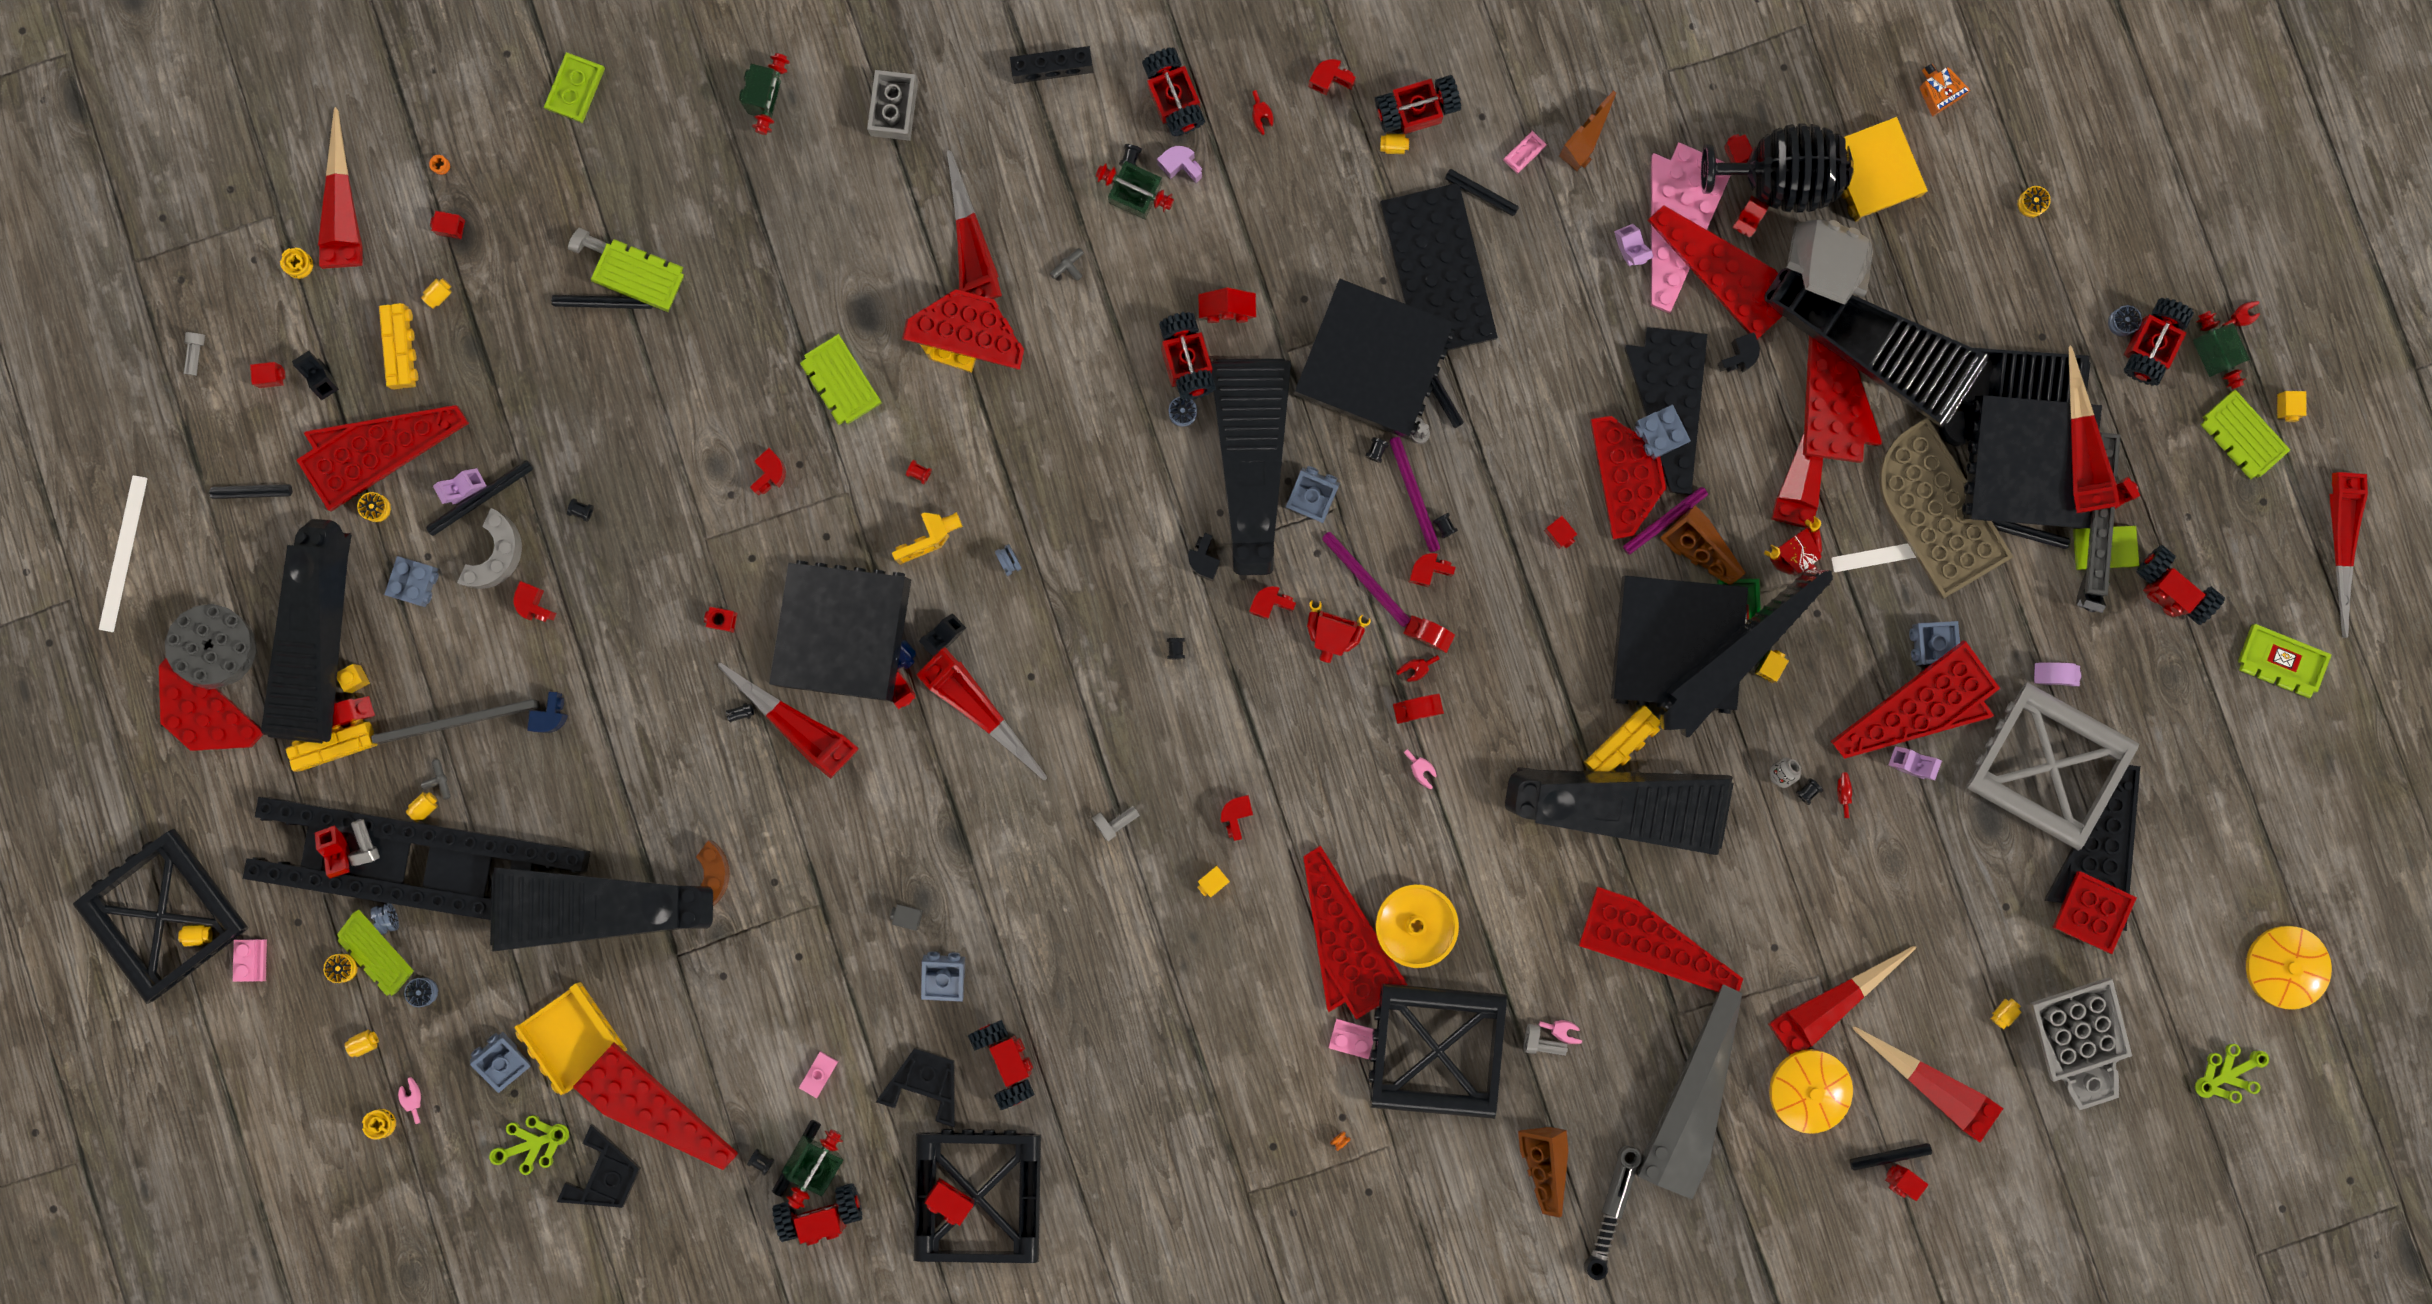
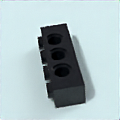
(1051, 64)

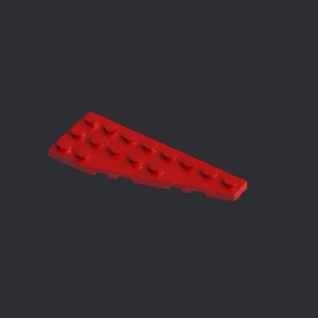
(1726, 271)
(1637, 935)
(636, 1099)

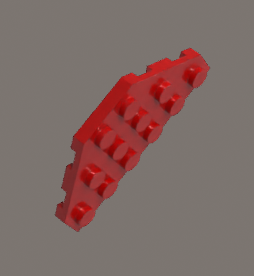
(967, 327)
(1628, 475)
(202, 716)

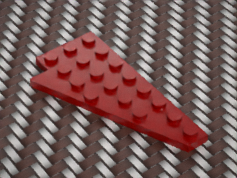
(1836, 408)
(362, 453)
(1934, 701)
(1346, 943)

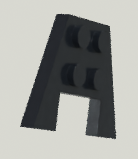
(925, 1075)
(611, 1176)

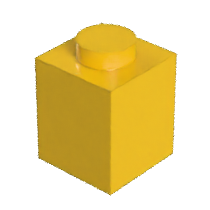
(2291, 405)
(1772, 666)
(352, 678)
(1212, 882)

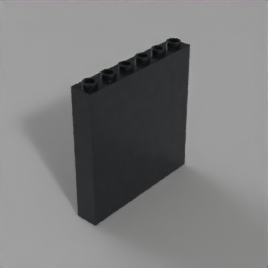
(1374, 359)
(2022, 463)
(840, 630)
(1669, 630)

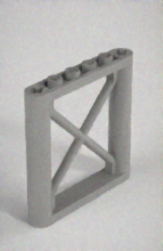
(2037, 702)

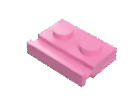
(249, 960)
(1351, 1039)

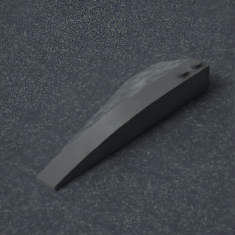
(1687, 1128)

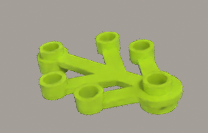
(2229, 1074)
(533, 1143)

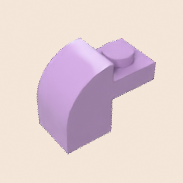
(1179, 158)
(1632, 245)
(461, 487)
(2057, 674)
(1914, 763)

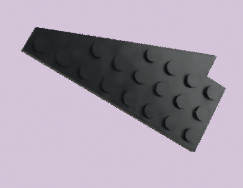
(1668, 374)
(2109, 846)

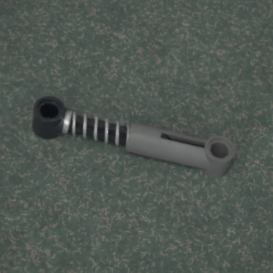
(1614, 1209)

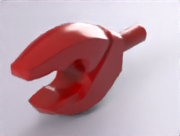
(1260, 111)
(2241, 316)
(1420, 667)
(1844, 792)

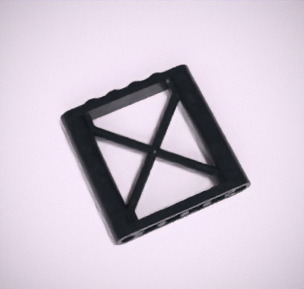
(96, 911)
(1391, 1096)
(1027, 1153)

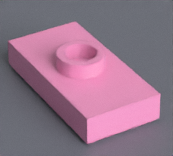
(1524, 152)
(818, 1074)

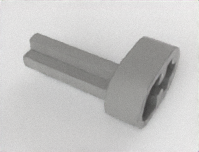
(581, 238)
(194, 342)
(1422, 433)
(1109, 829)
(367, 851)
(1533, 1043)

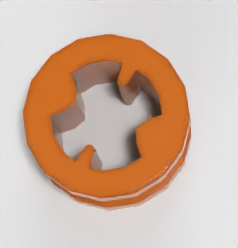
(435, 160)
(1340, 1140)

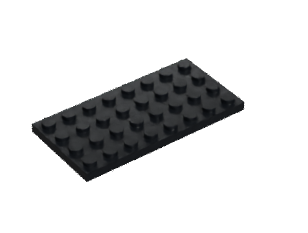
(1440, 261)

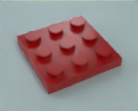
(2094, 912)

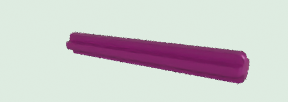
(1665, 520)

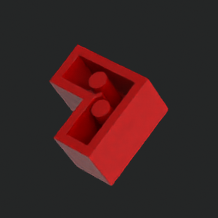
(1227, 305)

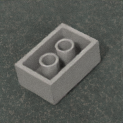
(892, 105)

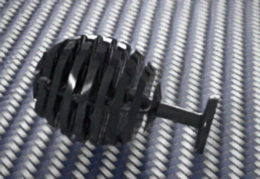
(1790, 168)

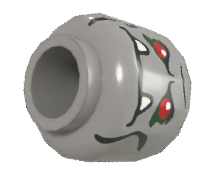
(1785, 772)

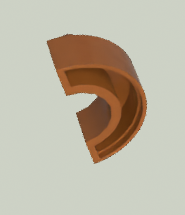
(715, 869)

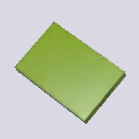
(574, 87)
(2123, 551)

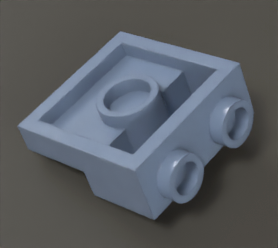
(1661, 432)
(1313, 494)
(412, 581)
(1933, 640)
(943, 977)
(499, 1061)

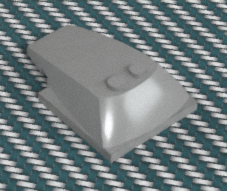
(1831, 259)
(2083, 1040)

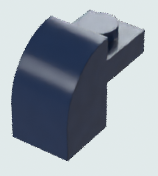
(551, 719)

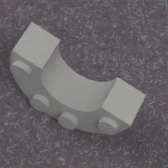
(504, 557)

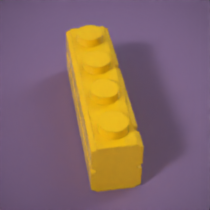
(397, 346)
(1624, 741)
(342, 743)

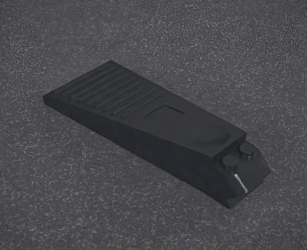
(1898, 354)
(2026, 376)
(1251, 431)
(308, 635)
(1720, 671)
(1635, 806)
(562, 908)

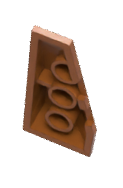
(1582, 143)
(1699, 541)
(1547, 1162)

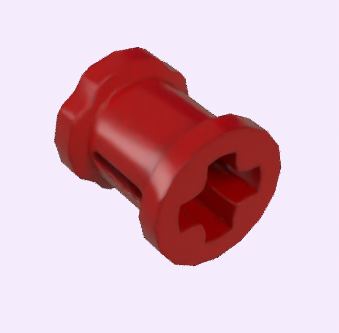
(918, 472)

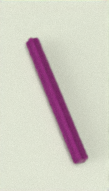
(1414, 494)
(1365, 578)

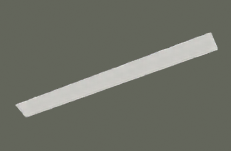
(123, 553)
(1872, 557)

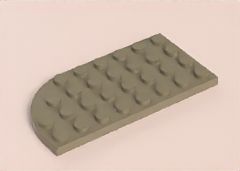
(1926, 501)

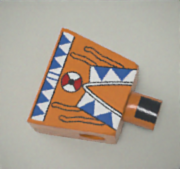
(1941, 89)

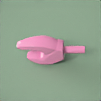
(1418, 767)
(1559, 1030)
(411, 1102)

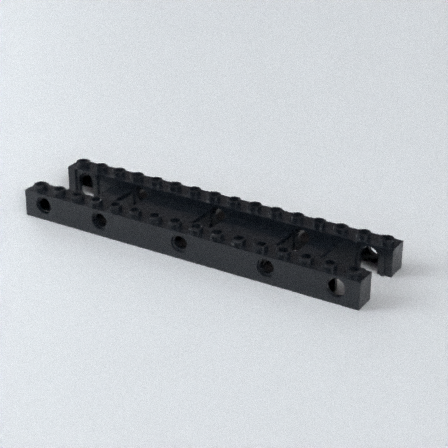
(454, 870)

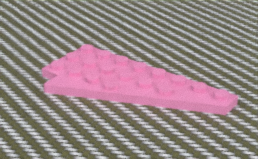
(1678, 187)

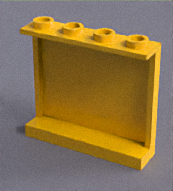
(1882, 170)
(567, 1037)

